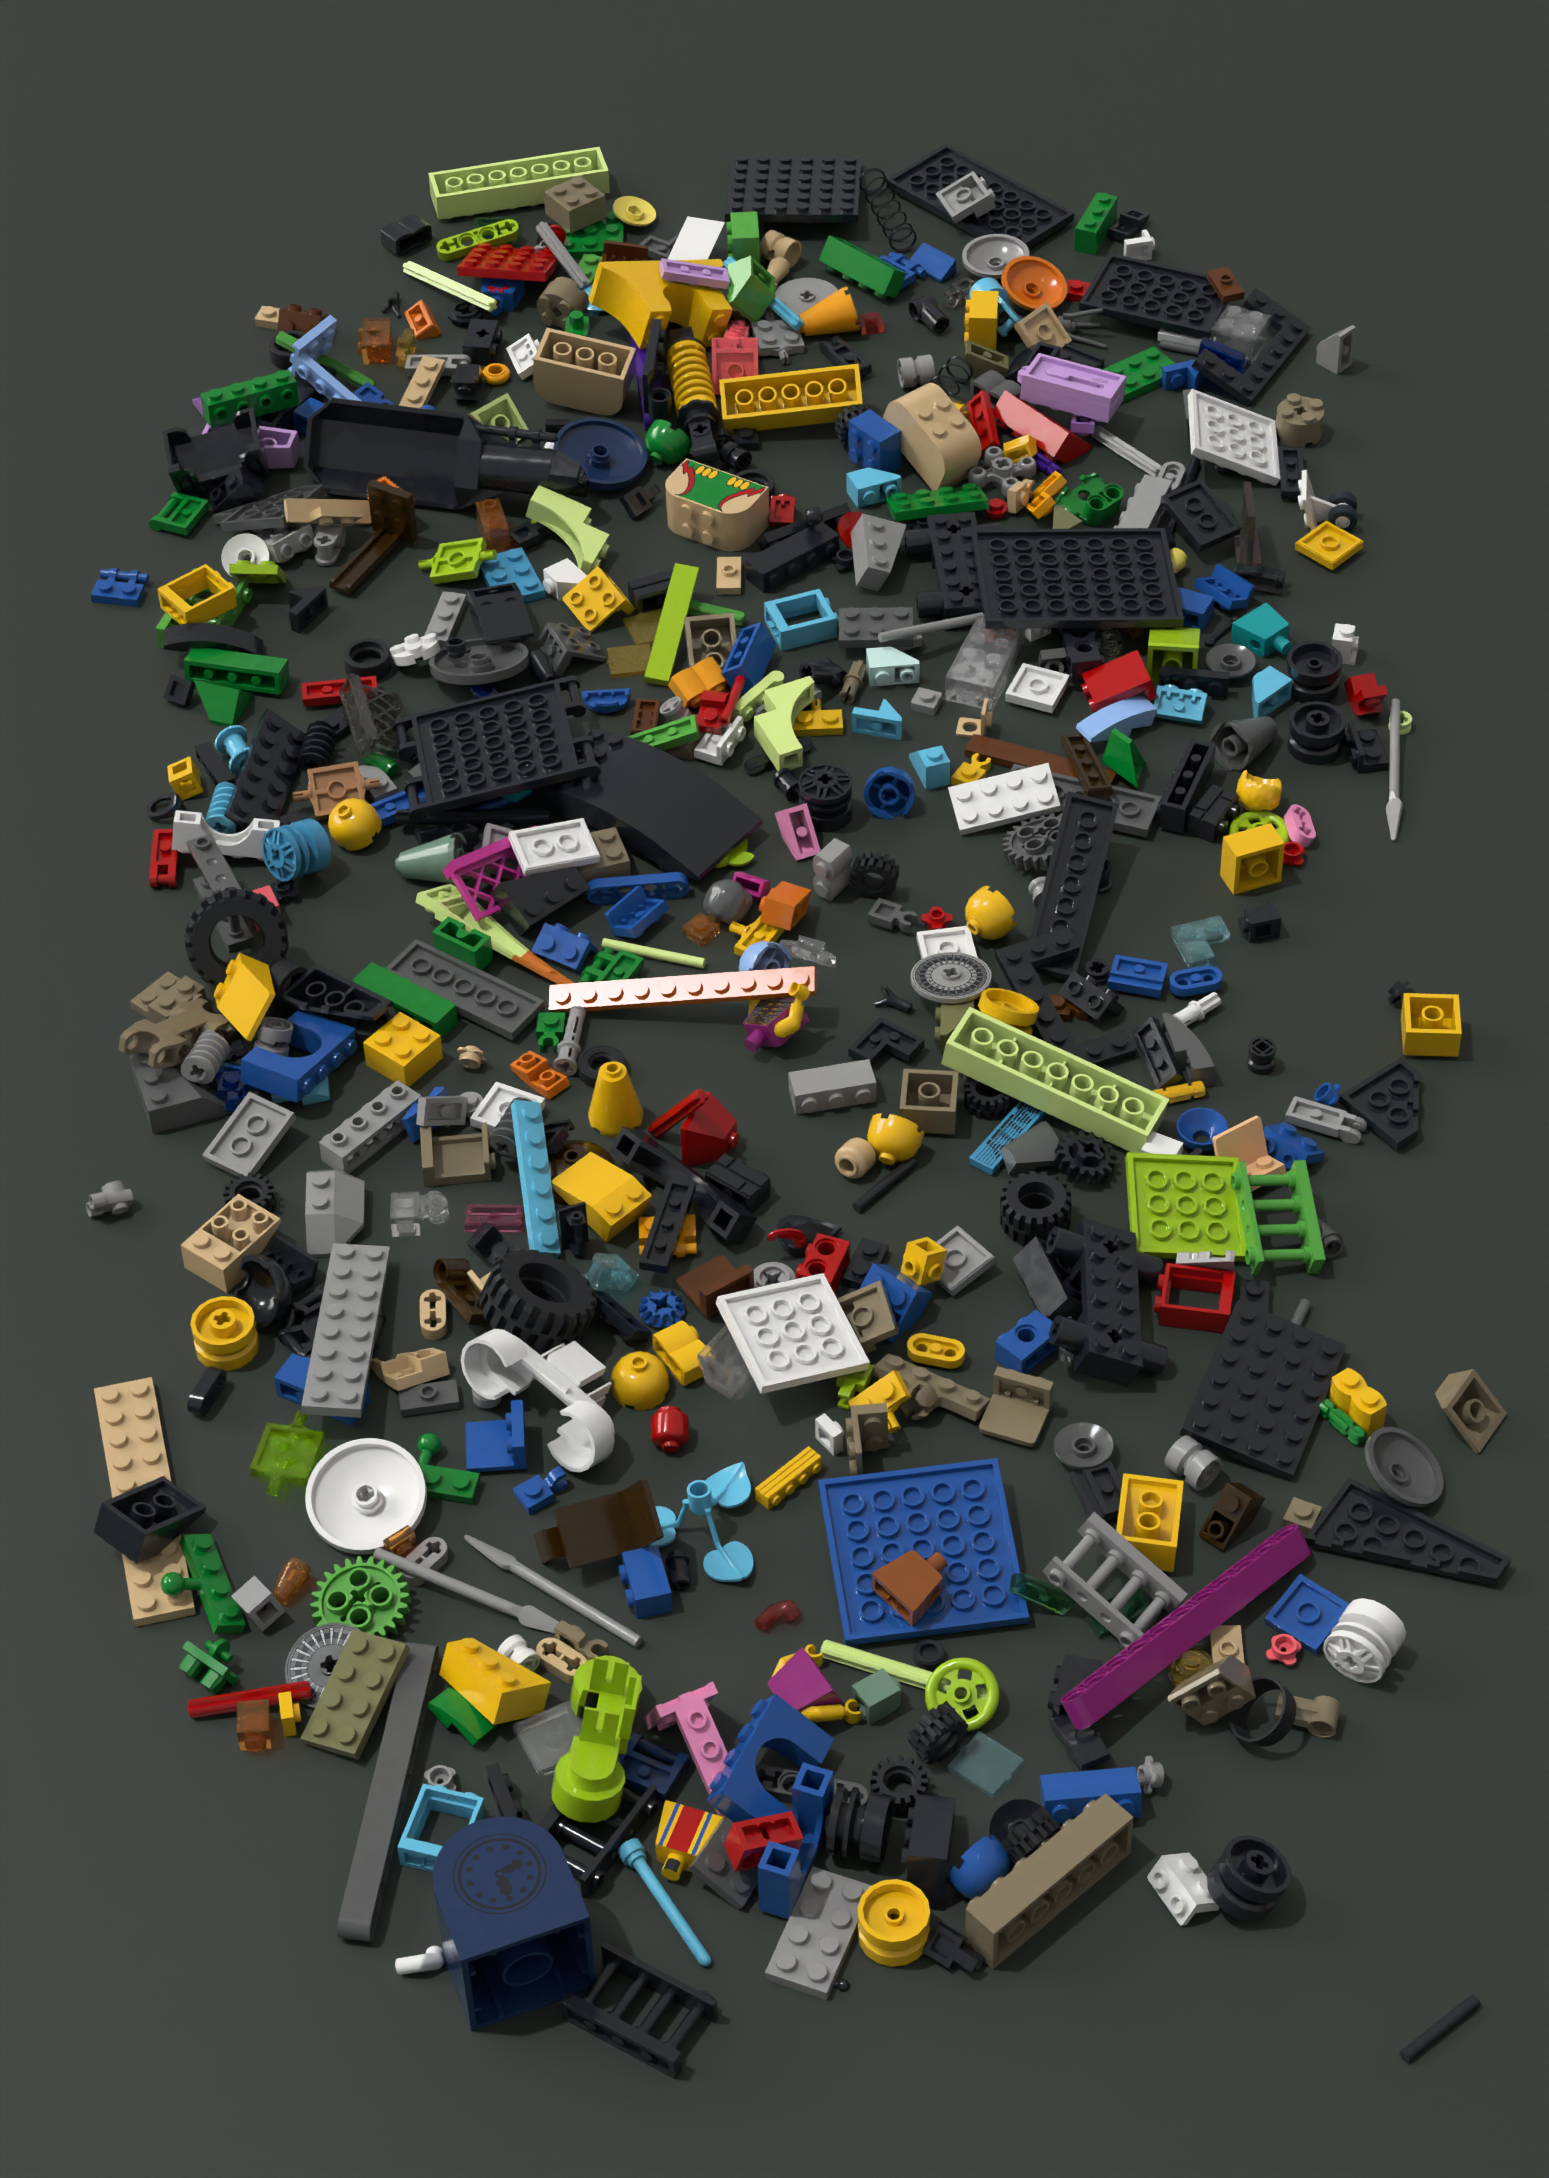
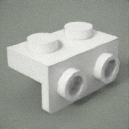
(717, 747)
(1181, 1886)

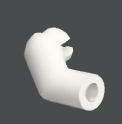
(424, 1962)

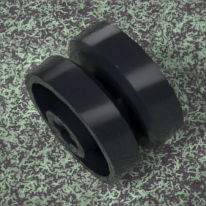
(1314, 671)
(1316, 733)
(1249, 1878)

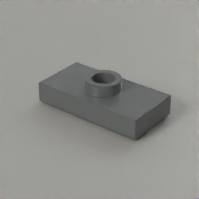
(429, 1398)

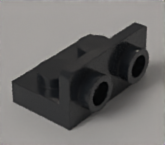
(1365, 749)

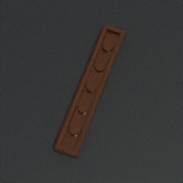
(1007, 754)

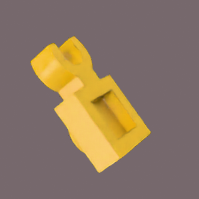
(971, 772)

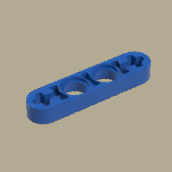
(668, 879)

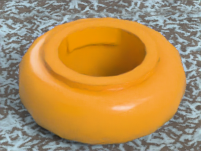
(496, 374)

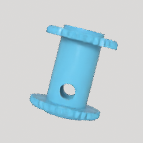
(232, 741)

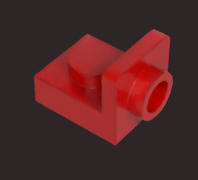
(782, 510)

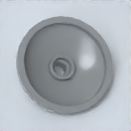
(991, 253)

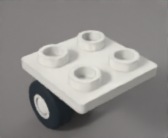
(1338, 510)

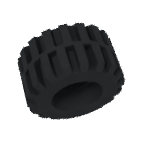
(1039, 1192)

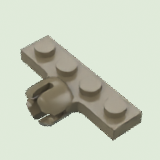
(931, 1391)

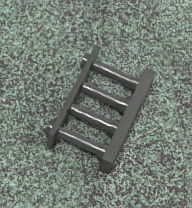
(216, 877)

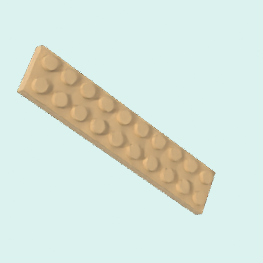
(133, 1458)

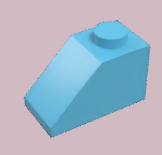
(1269, 691)
(932, 767)

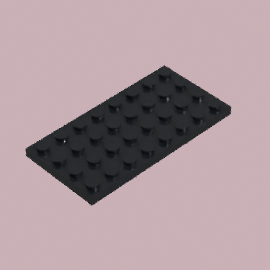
(1017, 210)

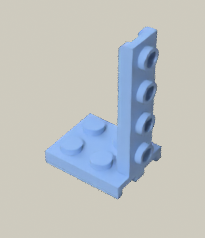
(308, 350)

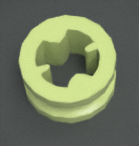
(1405, 722)

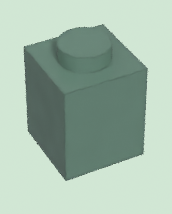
(877, 1696)

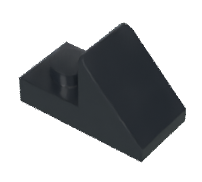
(306, 606)
(490, 1243)

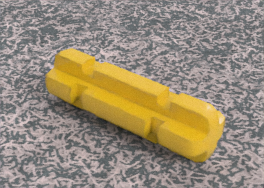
(1183, 1091)

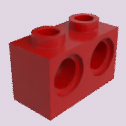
(826, 1256)
(750, 1837)

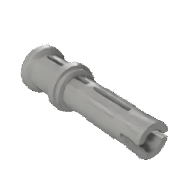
(569, 1048)

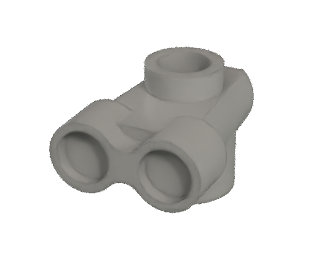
(112, 1198)

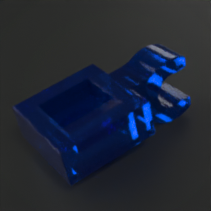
(231, 1088)

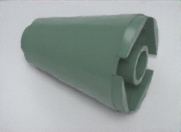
(429, 859)

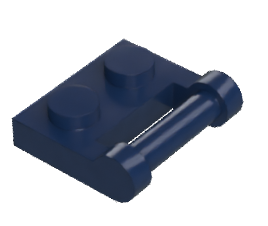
(644, 1771)

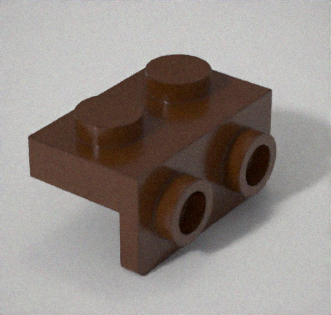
(620, 251)
(299, 319)

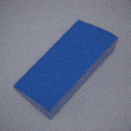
(936, 263)

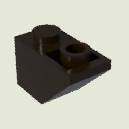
(1231, 1515)

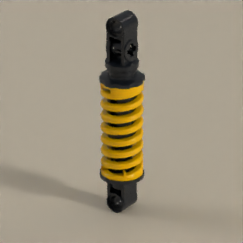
(693, 392)

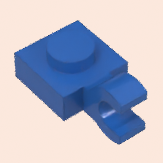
(538, 1493)

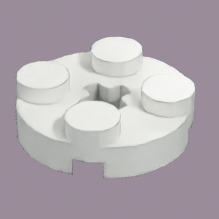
(414, 648)

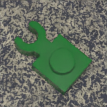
(550, 1029)

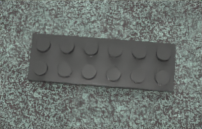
(1135, 809)
(474, 992)

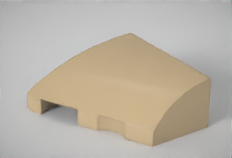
(412, 1368)

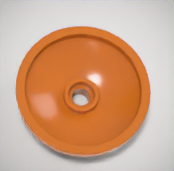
(1033, 282)

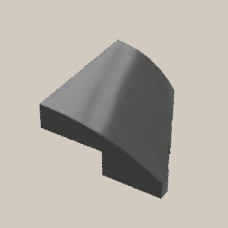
(1031, 1150)

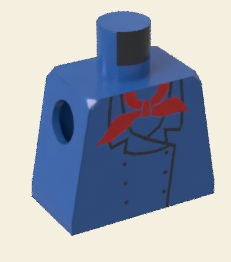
(505, 291)

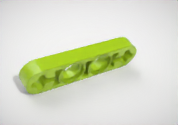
(476, 237)

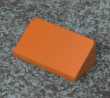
(422, 321)

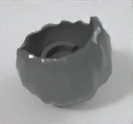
(728, 901)

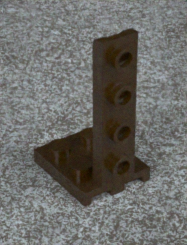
(393, 521)

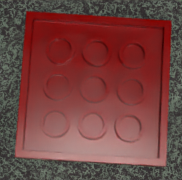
(508, 263)

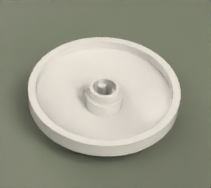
(365, 1494)

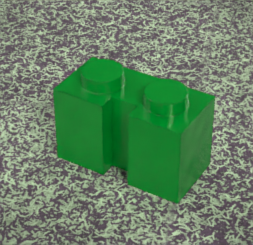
(469, 947)

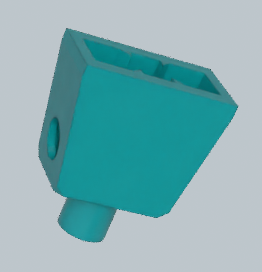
(1262, 632)

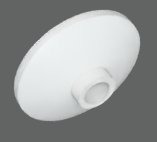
(241, 546)

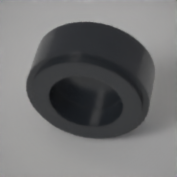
(928, 1654)

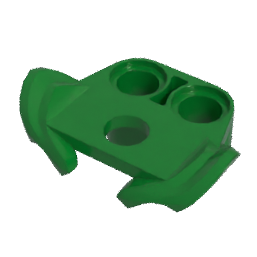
(1101, 504)

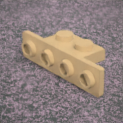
(327, 511)

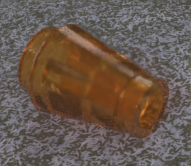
(291, 1579)

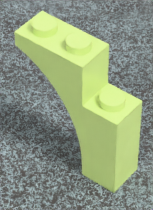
(572, 524)
(775, 726)

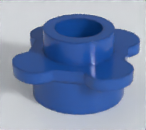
(1327, 1094)

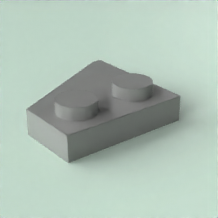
(1205, 1259)

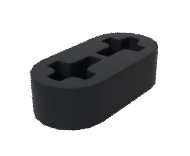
(206, 1391)

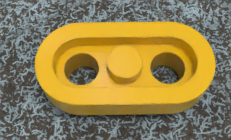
(937, 1350)

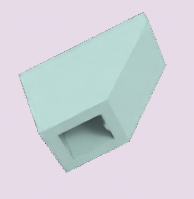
(891, 667)

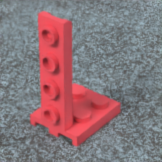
(734, 354)

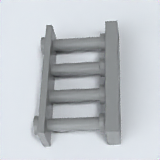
(1130, 1561)

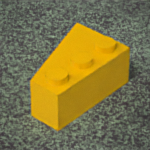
(493, 1682)

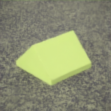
(500, 413)

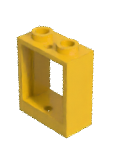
(175, 592)

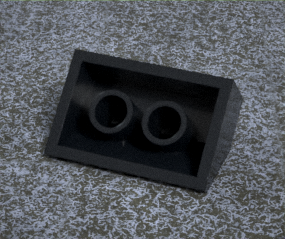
(1048, 1281)

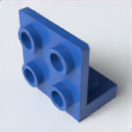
(497, 1443)

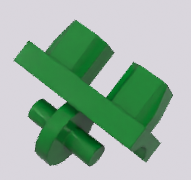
(217, 1673)

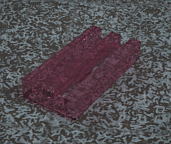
(502, 1223)

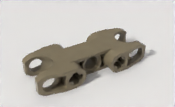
(173, 1038)

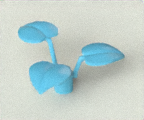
(729, 1489)

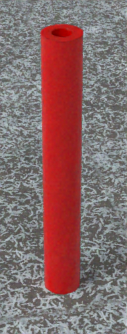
(732, 700)

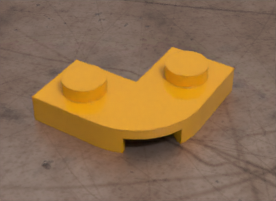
(1043, 500)

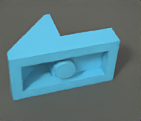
(880, 723)

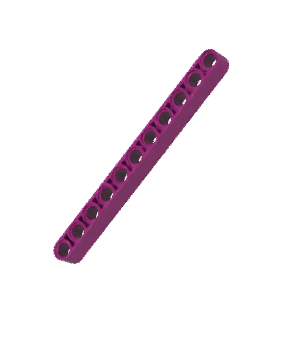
(1185, 1627)

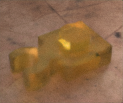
(405, 346)

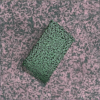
(1040, 1593)

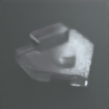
(809, 950)

